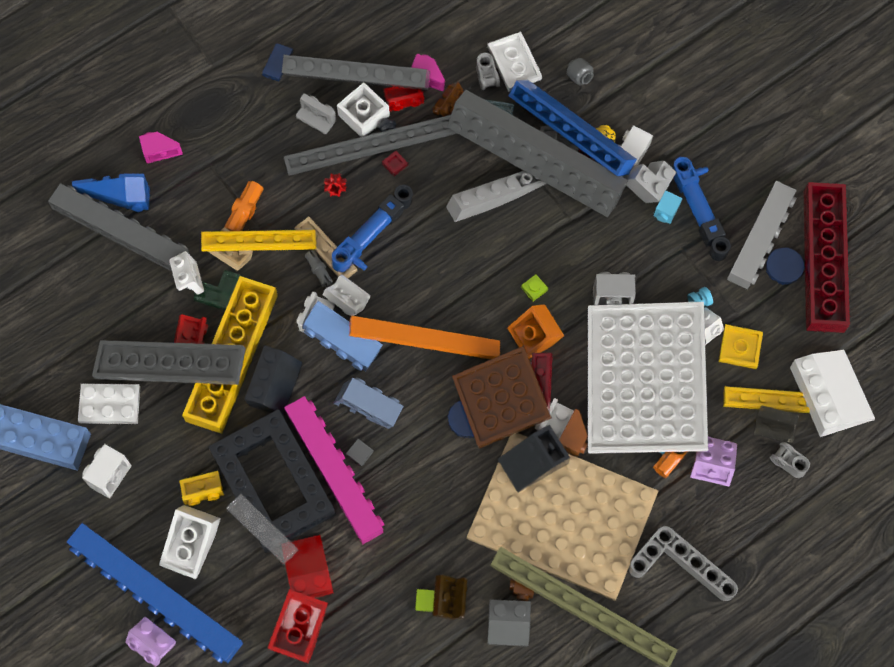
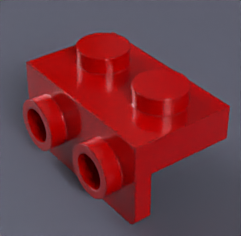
(399, 97)
(190, 330)

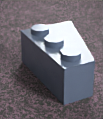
(369, 402)

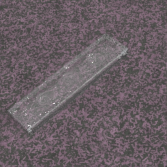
(262, 529)

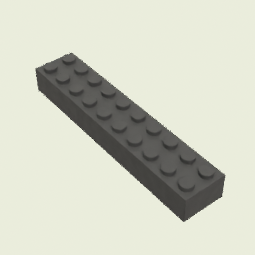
(536, 153)

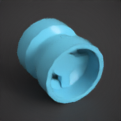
(702, 296)

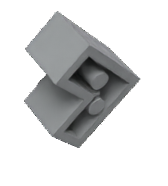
(651, 181)

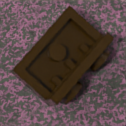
(449, 597)

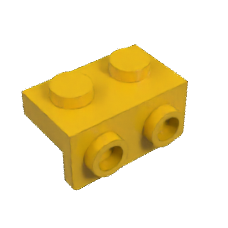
(201, 488)

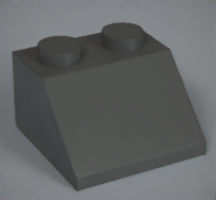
(509, 623)

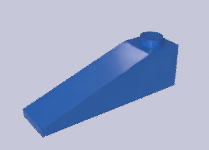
(127, 191)

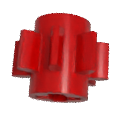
(335, 184)

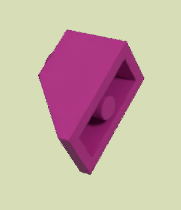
(436, 78)
(158, 147)

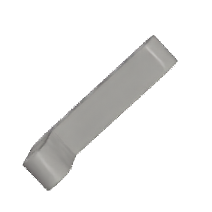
(684, 561)

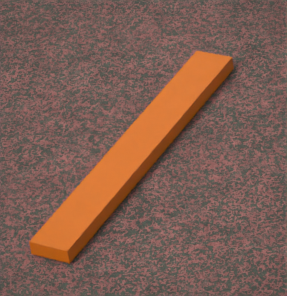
(423, 337)

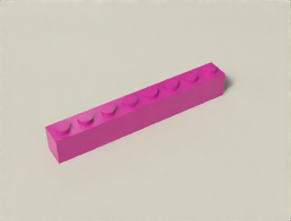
(334, 470)

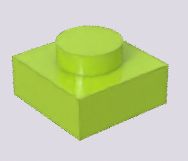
(534, 287)

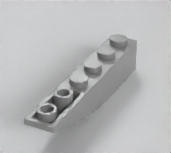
(491, 195)

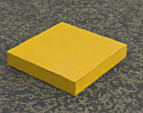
(740, 346)

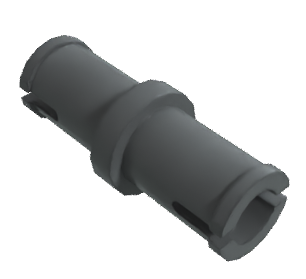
(318, 268)

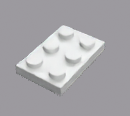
(514, 60)
(109, 403)

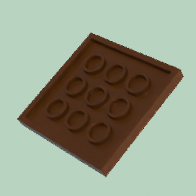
(501, 397)

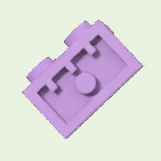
(717, 463)

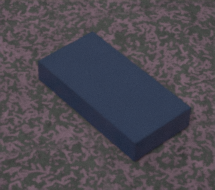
(275, 62)

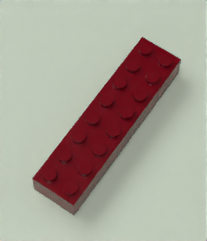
(826, 257)

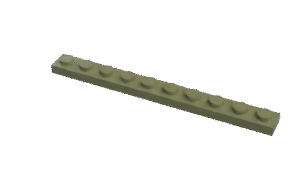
(583, 607)

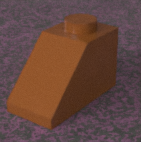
(574, 435)

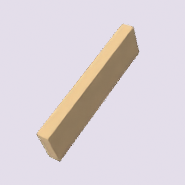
(324, 246)

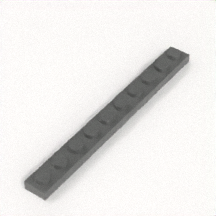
(368, 145)

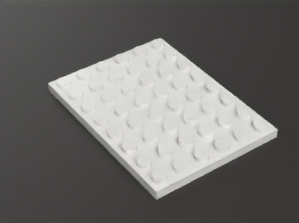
(647, 378)

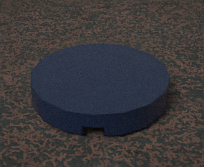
(784, 266)
(459, 422)

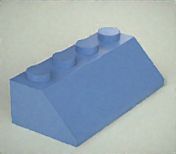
(334, 333)

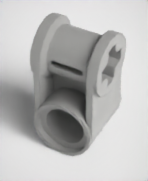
(487, 74)
(789, 460)

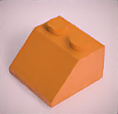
(535, 330)

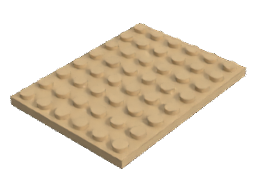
(569, 524)

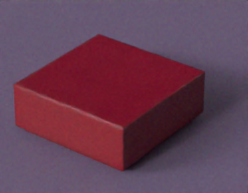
(395, 163)

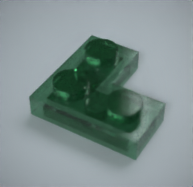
(218, 296)

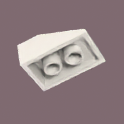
(189, 541)

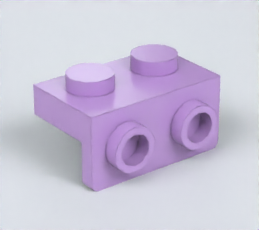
(149, 641)

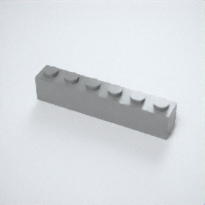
(761, 235)

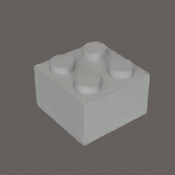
(613, 289)

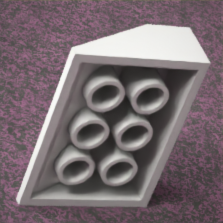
(831, 391)

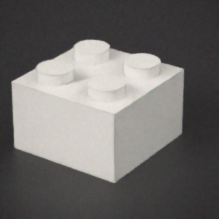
(363, 110)
(106, 471)

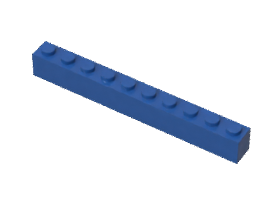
(155, 593)

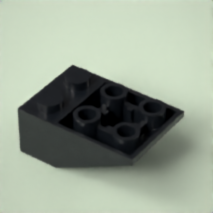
(534, 458)

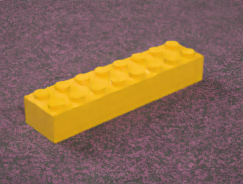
(241, 325)

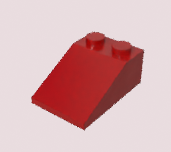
(308, 568)
(298, 626)

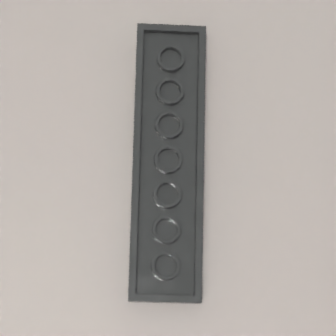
(169, 362)

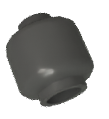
(580, 71)

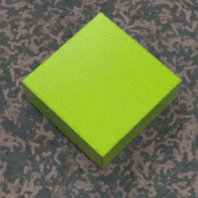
(424, 600)

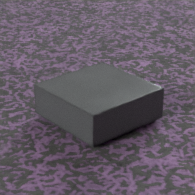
(359, 452)

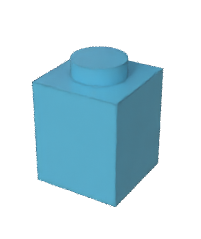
(667, 207)

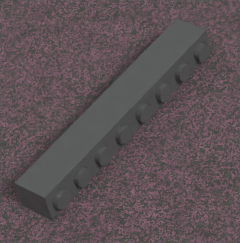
(356, 72)
(115, 226)

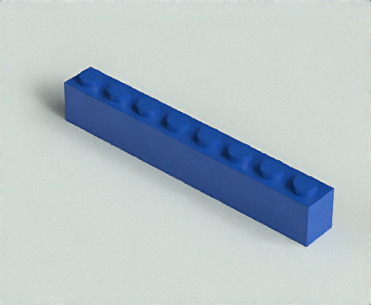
(572, 127)

